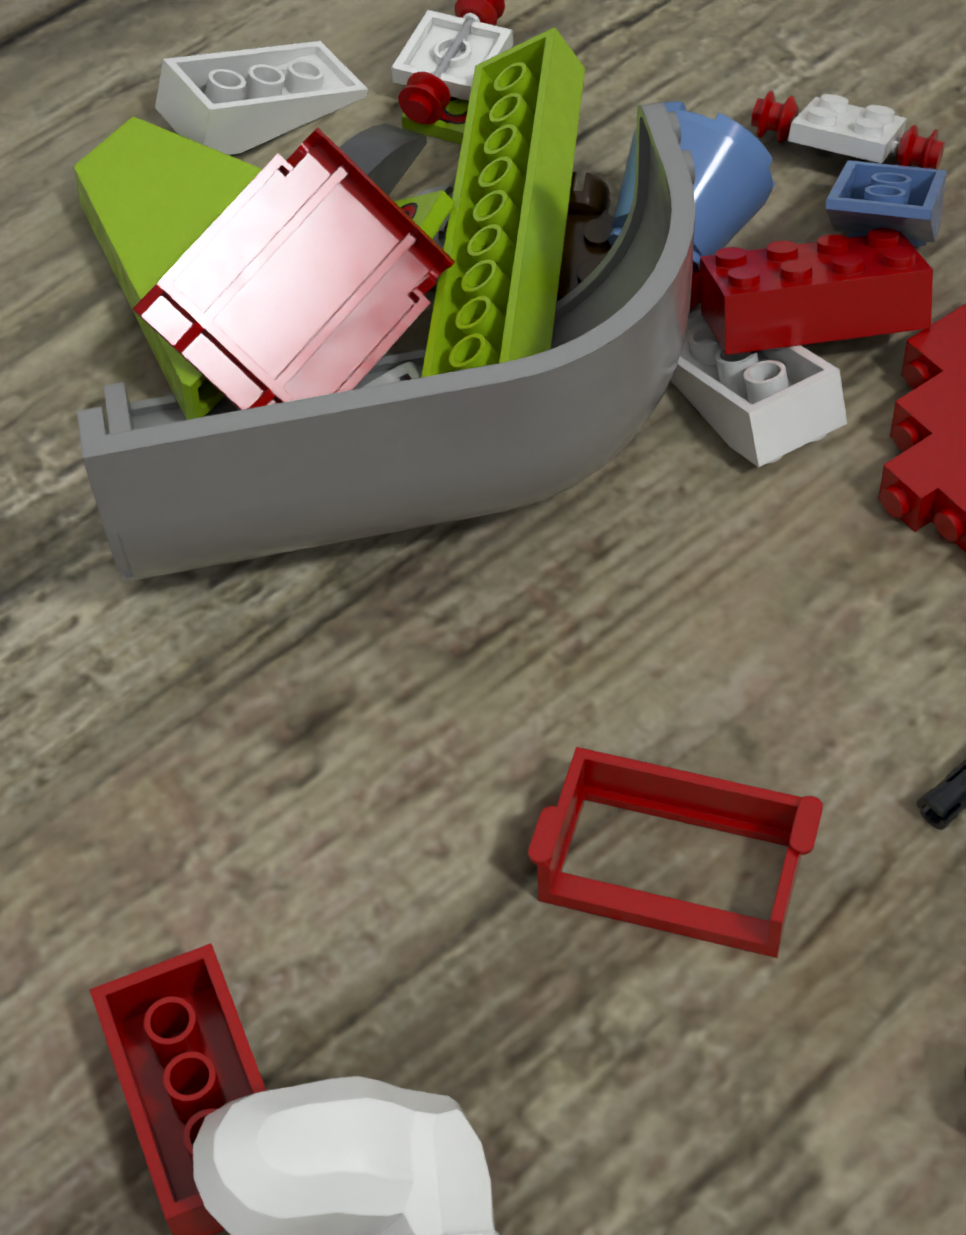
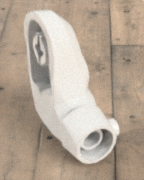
(343, 1163)

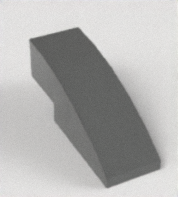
(384, 153)

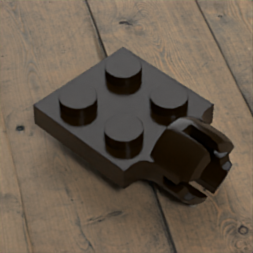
(585, 232)

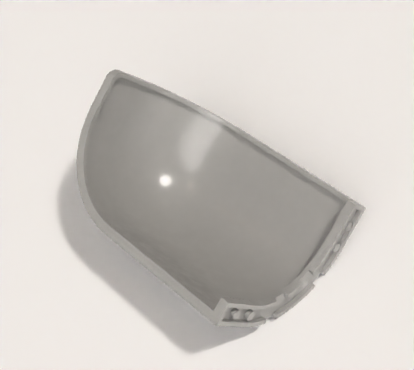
(420, 447)

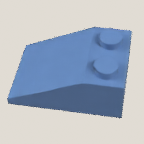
(887, 197)

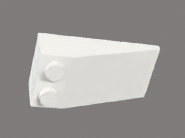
(253, 94)
(762, 398)

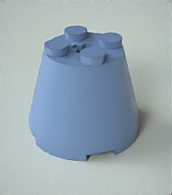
(729, 179)

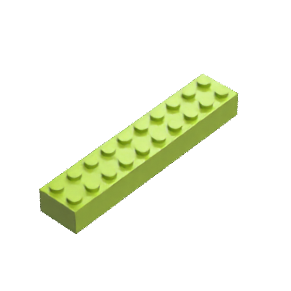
(508, 209)

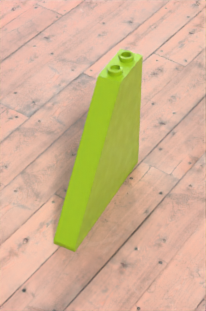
(147, 206)

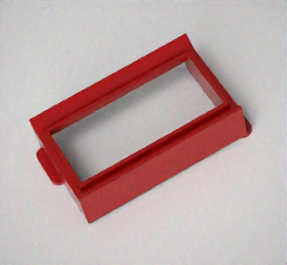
(681, 798)

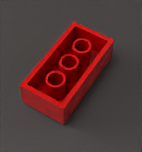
(815, 291)
(177, 1062)

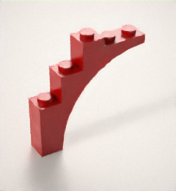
(930, 429)

